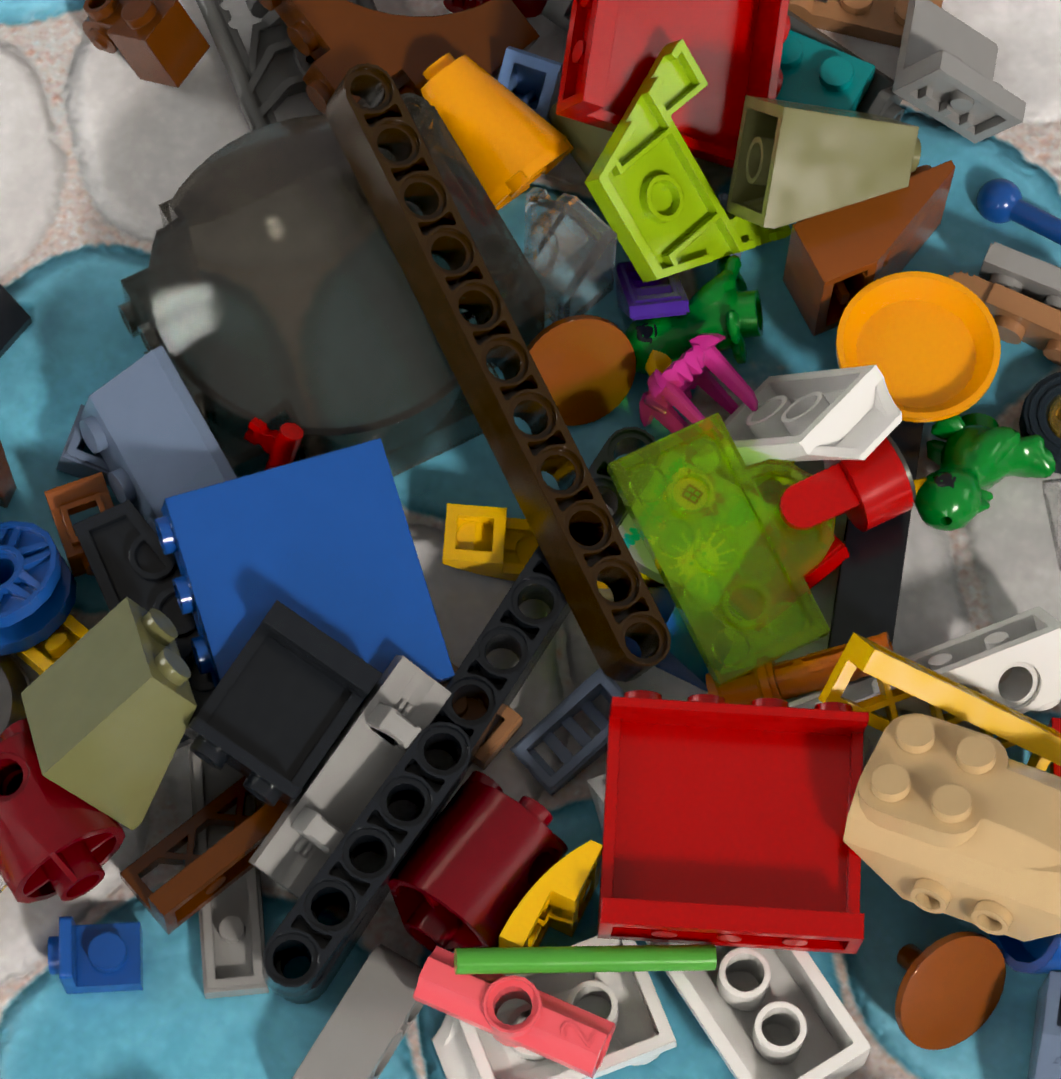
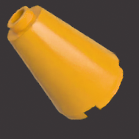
(493, 128)

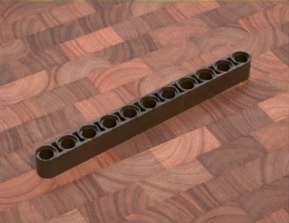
(492, 399)

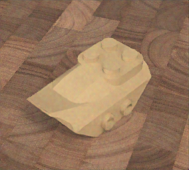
(961, 827)

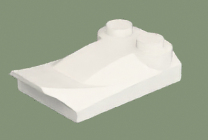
(816, 416)
(620, 997)

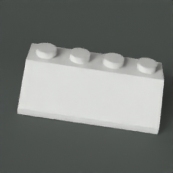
(772, 1015)

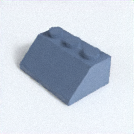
(152, 436)

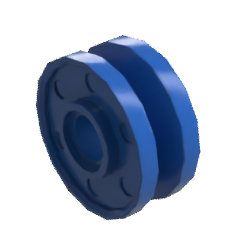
(34, 587)

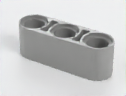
(366, 1021)

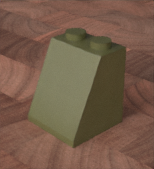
(814, 160)
(113, 712)

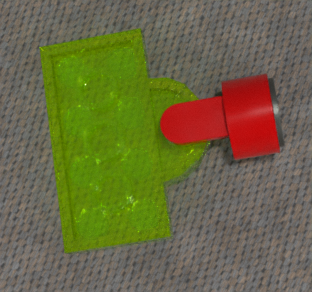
(745, 536)

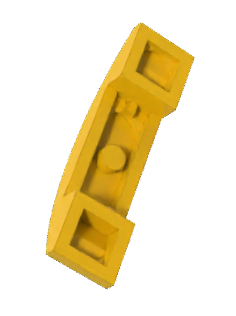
(491, 544)

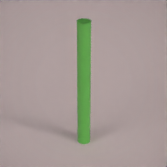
(585, 959)

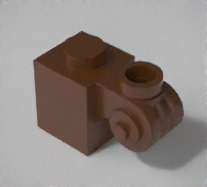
(150, 34)

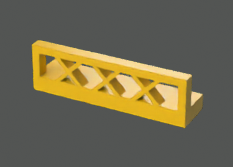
(940, 694)

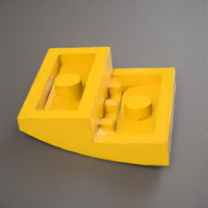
(555, 899)

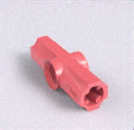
(551, 1030)

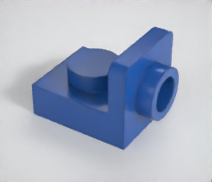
(97, 956)

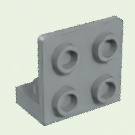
(950, 74)

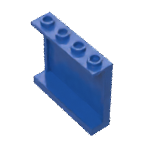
(319, 541)

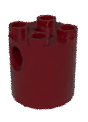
(47, 834)
(474, 866)

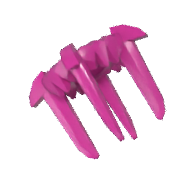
(687, 372)

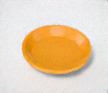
(926, 339)

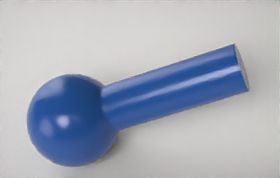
(1002, 202)

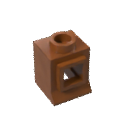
(72, 499)

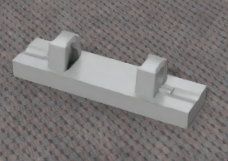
(349, 775)

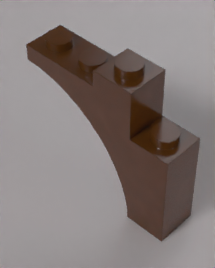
(404, 46)

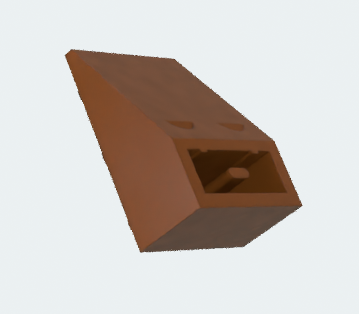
(859, 243)

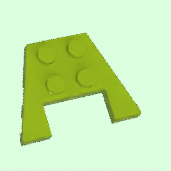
(655, 187)

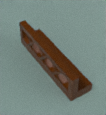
(203, 874)

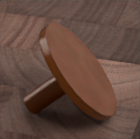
(584, 366)
(948, 989)

